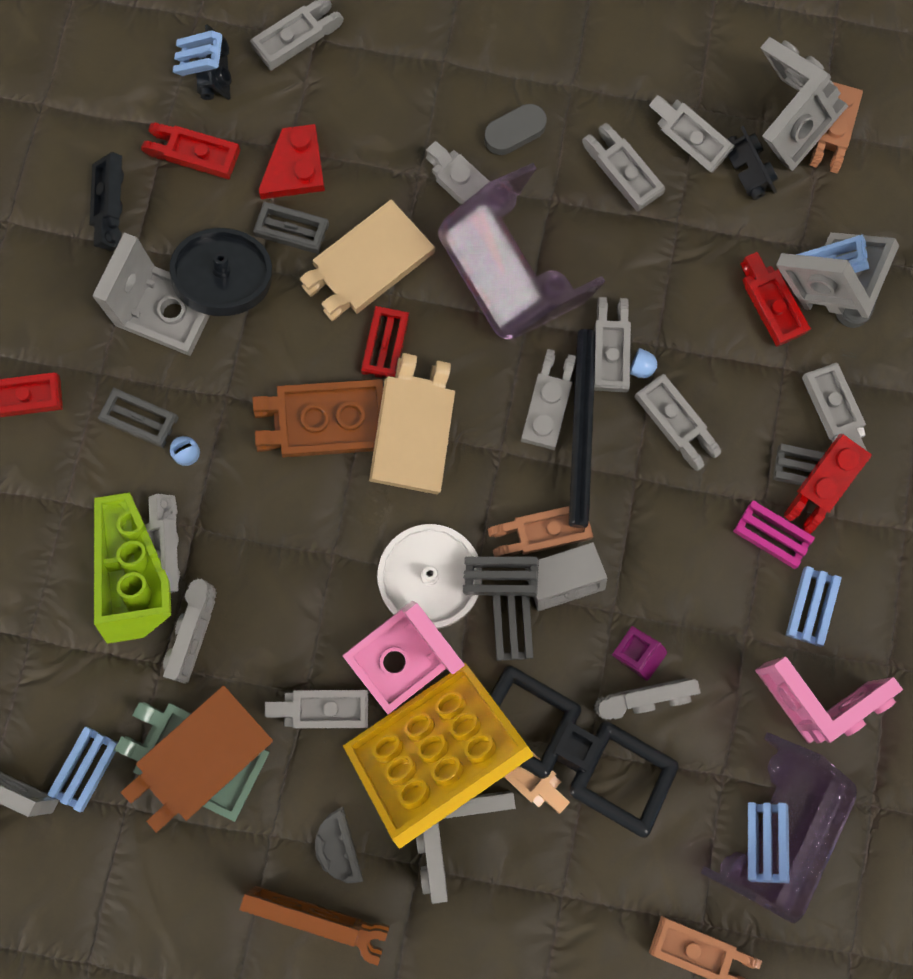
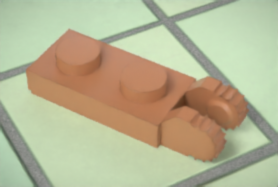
(839, 134)
(539, 532)
(697, 951)

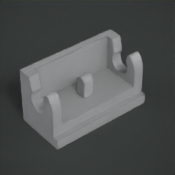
(569, 576)

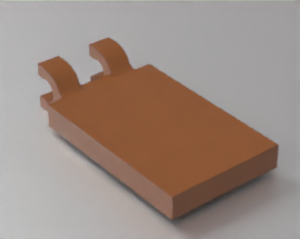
(321, 418)
(198, 758)
(316, 920)

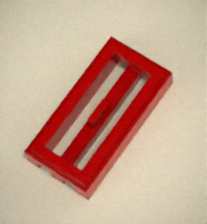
(379, 370)

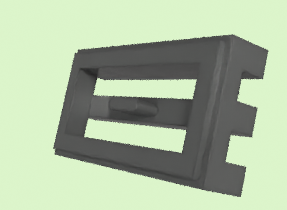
(287, 239)
(164, 429)
(796, 452)
(501, 562)
(527, 632)

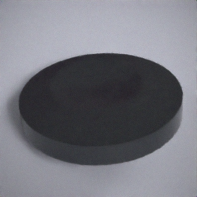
(221, 271)

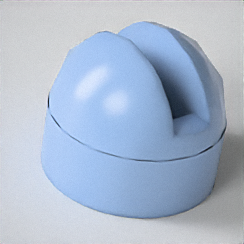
(643, 364)
(186, 456)

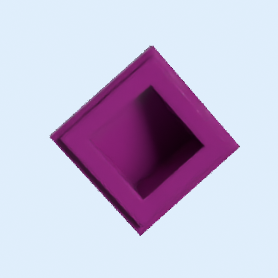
(640, 653)

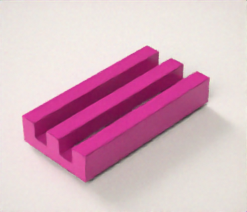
(781, 523)

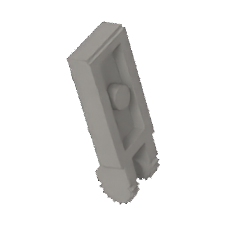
(295, 33)
(624, 168)
(612, 348)
(548, 404)
(677, 420)
(190, 631)
(643, 698)

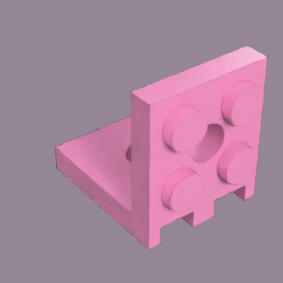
(422, 647)
(809, 714)

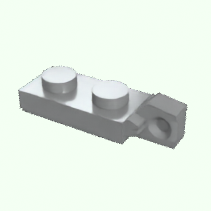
(692, 133)
(455, 173)
(835, 403)
(164, 535)
(321, 709)

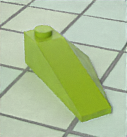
(129, 581)

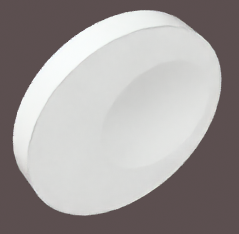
(427, 568)

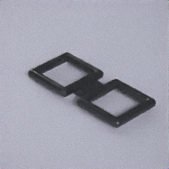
(583, 750)

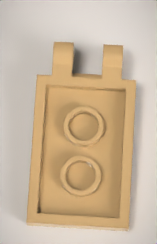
(368, 260)
(413, 428)

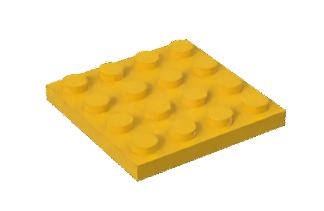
(435, 754)

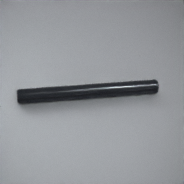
(582, 429)

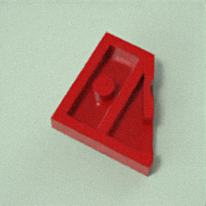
(294, 164)

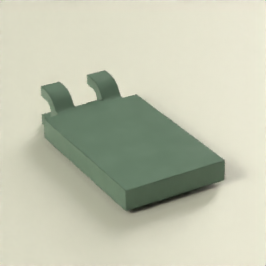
(231, 797)

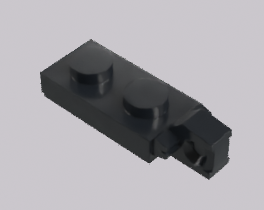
(105, 201)

